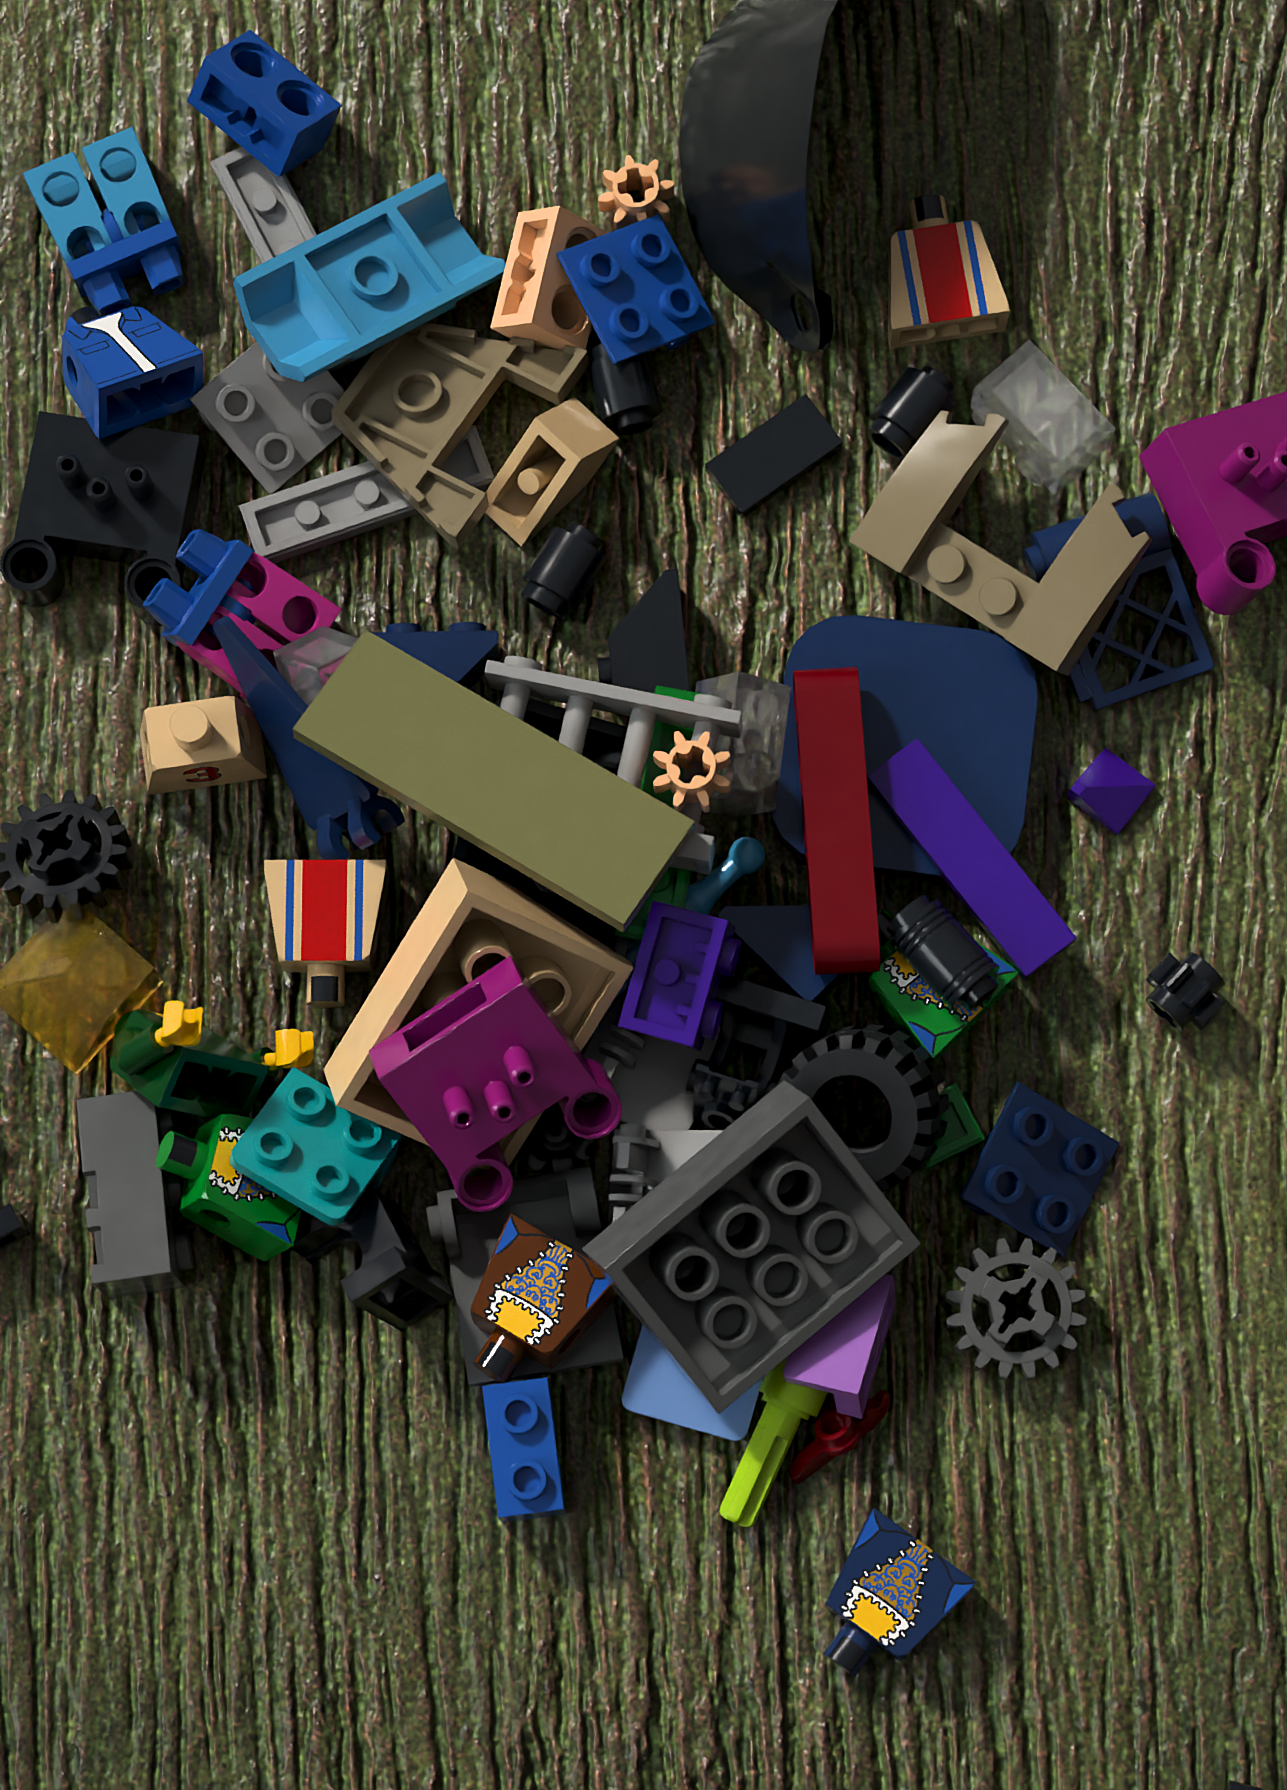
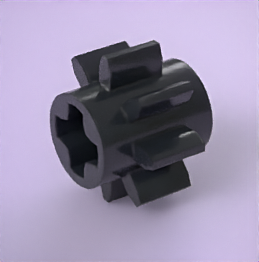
(1185, 991)

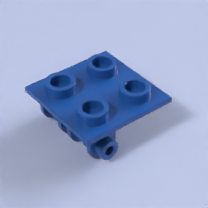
(636, 289)

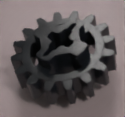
(63, 856)

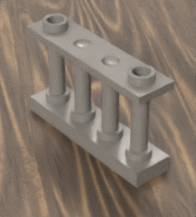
(524, 677)

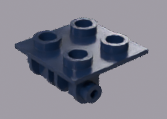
(1038, 1169)

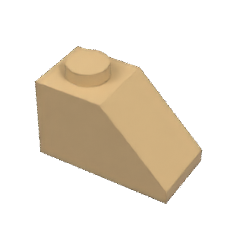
(548, 469)

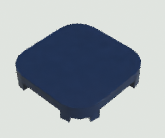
(949, 687)

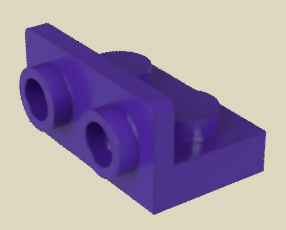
(680, 976)

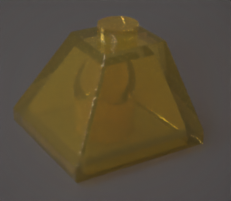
(75, 986)

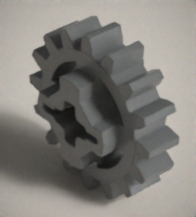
(1042, 1324)

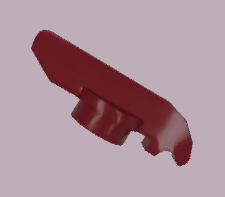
(837, 1435)

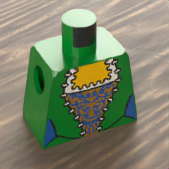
(917, 1007)
(222, 1197)

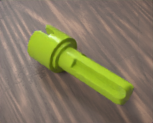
(769, 1444)

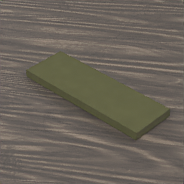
(494, 780)

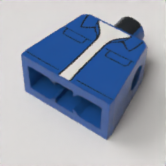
(127, 368)

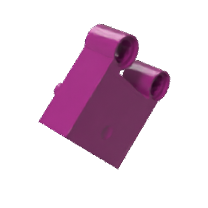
(1226, 496)
(485, 1069)

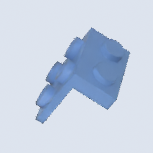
(665, 1393)

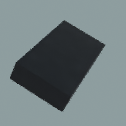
(773, 456)

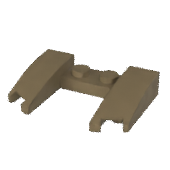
(1043, 618)

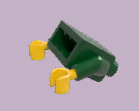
(194, 1069)

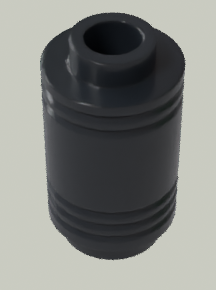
(943, 954)

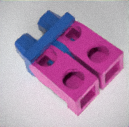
(238, 584)

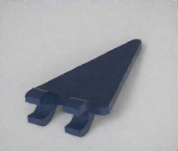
(317, 783)

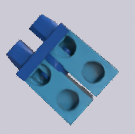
(119, 240)

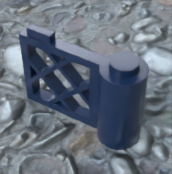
(1139, 515)

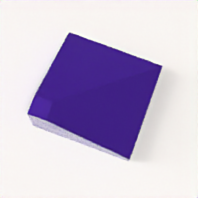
(1110, 791)

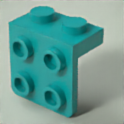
(314, 1149)

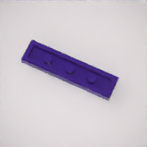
(971, 859)

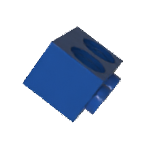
(264, 103)
(524, 1450)

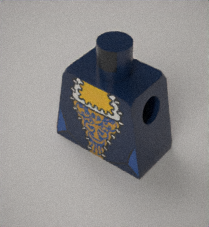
(890, 1594)

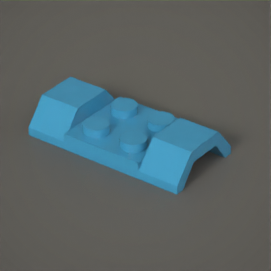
(363, 282)

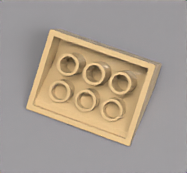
(456, 937)

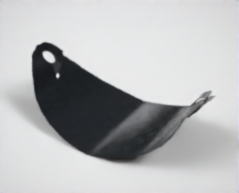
(747, 159)

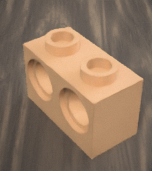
(534, 290)

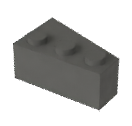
(131, 1197)

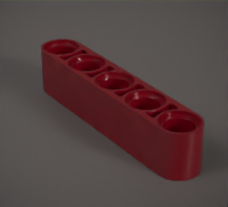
(836, 821)

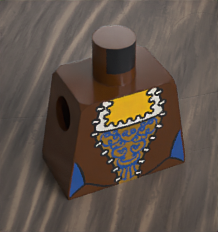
(535, 1300)

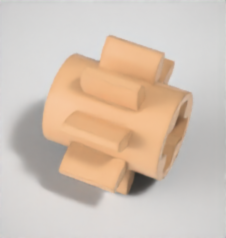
(635, 177)
(683, 756)

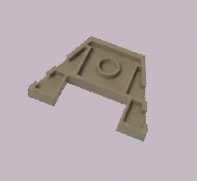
(423, 397)

